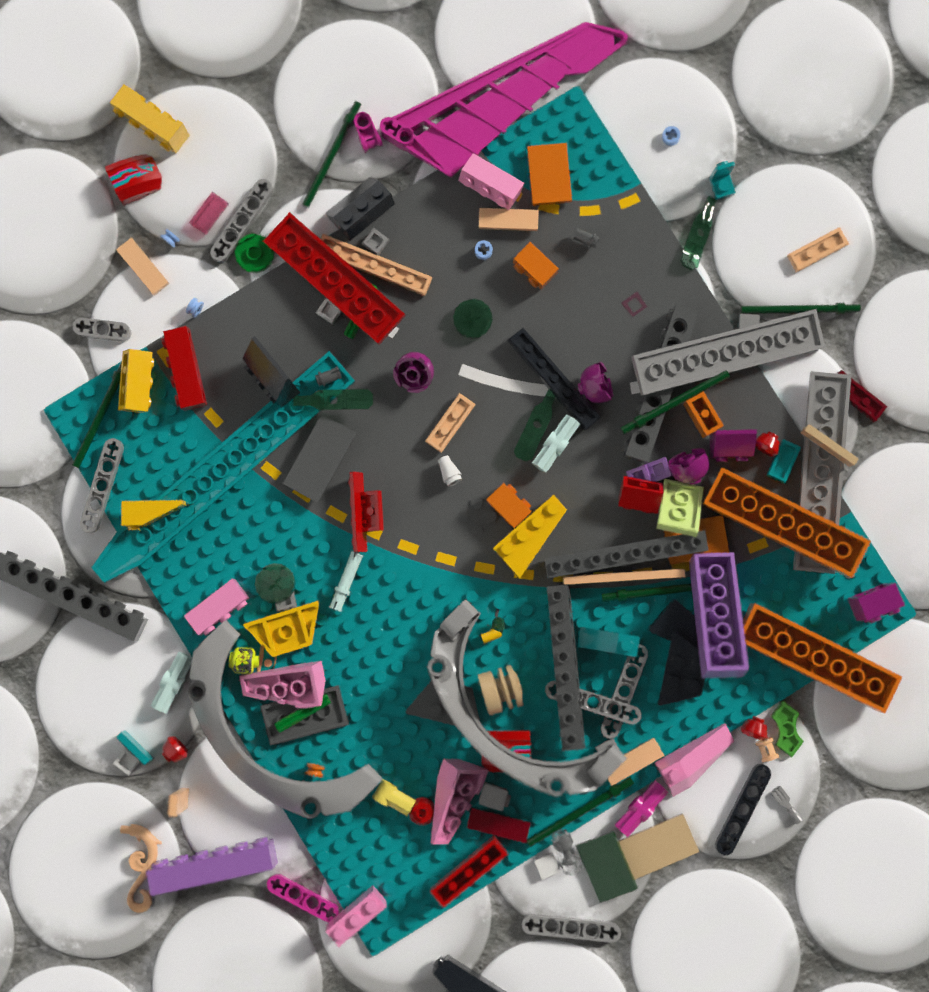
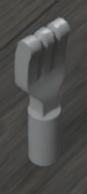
(783, 799)

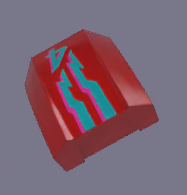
(134, 178)
(514, 740)

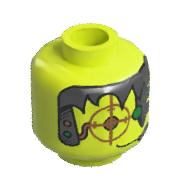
(243, 660)

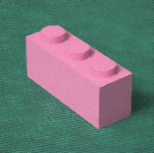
(490, 181)
(217, 607)
(355, 916)

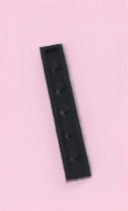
(554, 379)

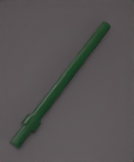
(348, 122)
(838, 308)
(98, 418)
(640, 420)
(623, 595)
(614, 791)

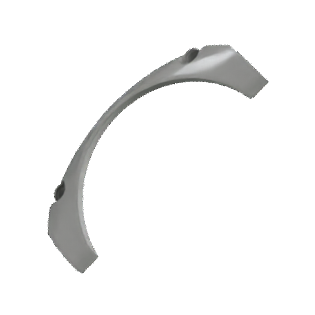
(574, 775)
(328, 796)

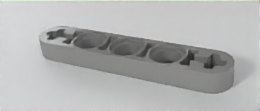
(243, 210)
(94, 493)
(631, 683)
(603, 702)
(581, 925)

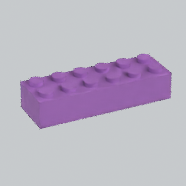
(718, 615)
(212, 866)

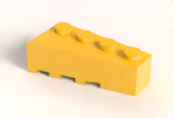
(149, 118)
(527, 538)

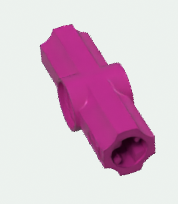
(641, 808)

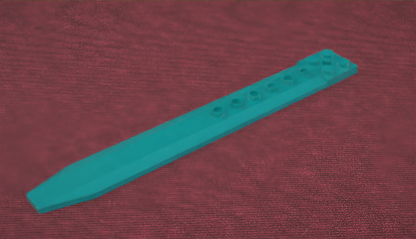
(218, 472)

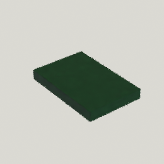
(607, 866)

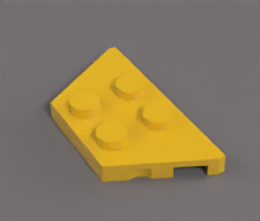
(286, 630)

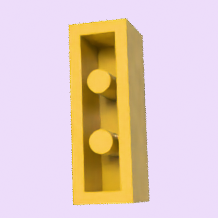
(135, 381)

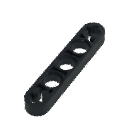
(743, 820)

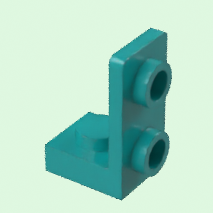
(721, 180)

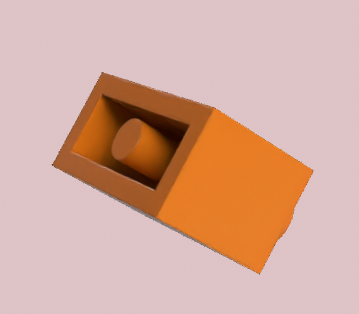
(535, 266)
(703, 414)
(509, 505)

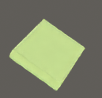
(680, 508)

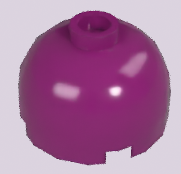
(414, 372)
(596, 384)
(689, 467)

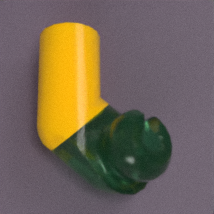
(495, 632)

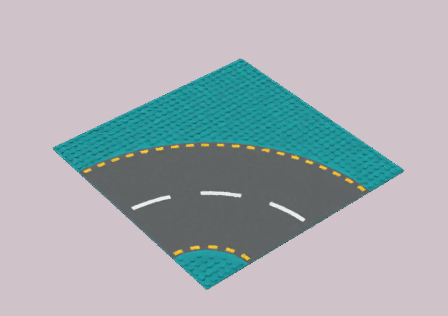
(425, 554)

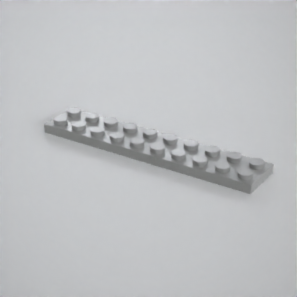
(727, 351)
(820, 470)

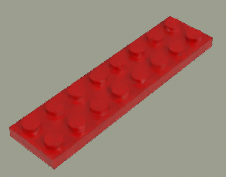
(334, 278)

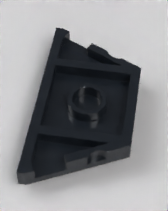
(682, 672)

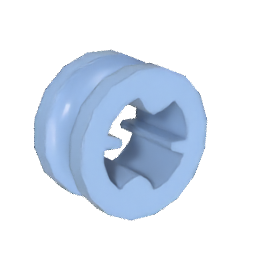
(668, 130)
(170, 238)
(488, 253)
(194, 307)

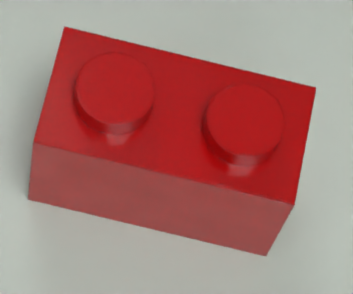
(640, 495)

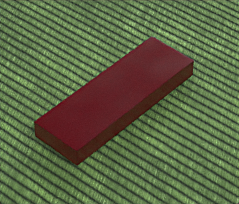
(865, 401)
(498, 825)

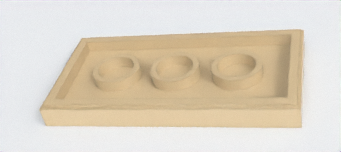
(658, 846)

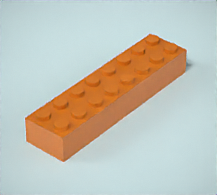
(786, 523)
(819, 658)

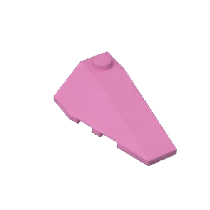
(293, 685)
(691, 761)
(455, 789)

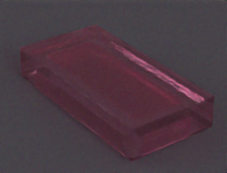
(209, 213)

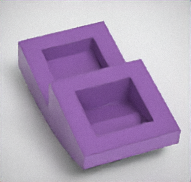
(652, 471)

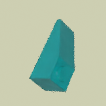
(608, 641)

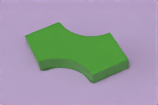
(785, 719)

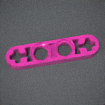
(301, 901)

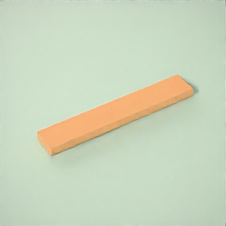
(380, 266)
(628, 576)

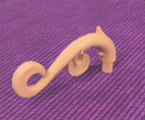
(151, 842)

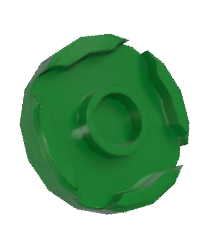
(253, 253)

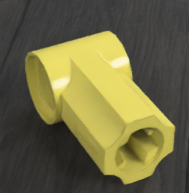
(390, 795)

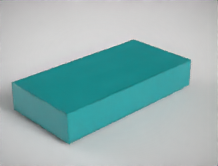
(783, 461)
(134, 747)

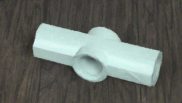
(556, 443)
(172, 682)

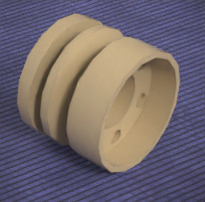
(500, 689)

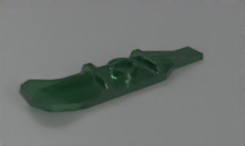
(695, 243)
(346, 399)
(531, 435)

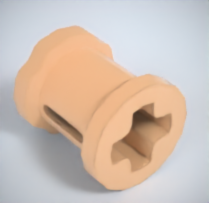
(767, 756)

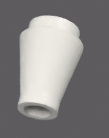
(449, 471)

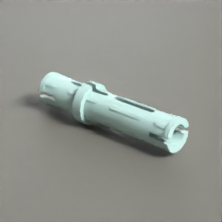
(346, 581)

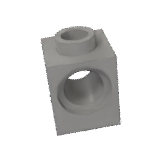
(494, 796)

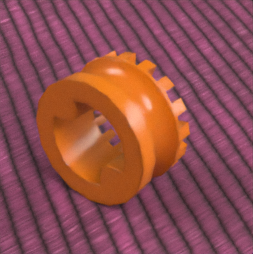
(314, 769)

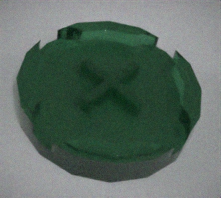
(472, 318)
(275, 583)

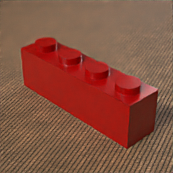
(184, 368)
(468, 871)

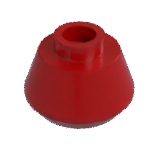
(768, 443)
(755, 728)
(174, 750)
(416, 811)

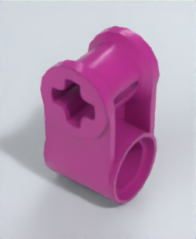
(367, 135)

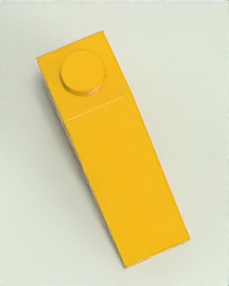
(143, 513)

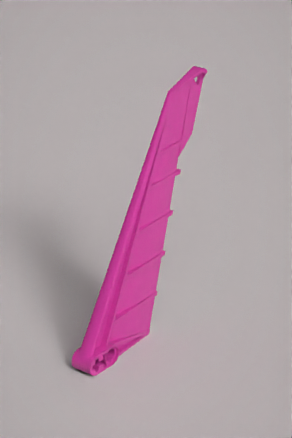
(475, 125)

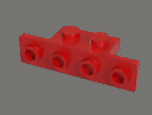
(366, 511)

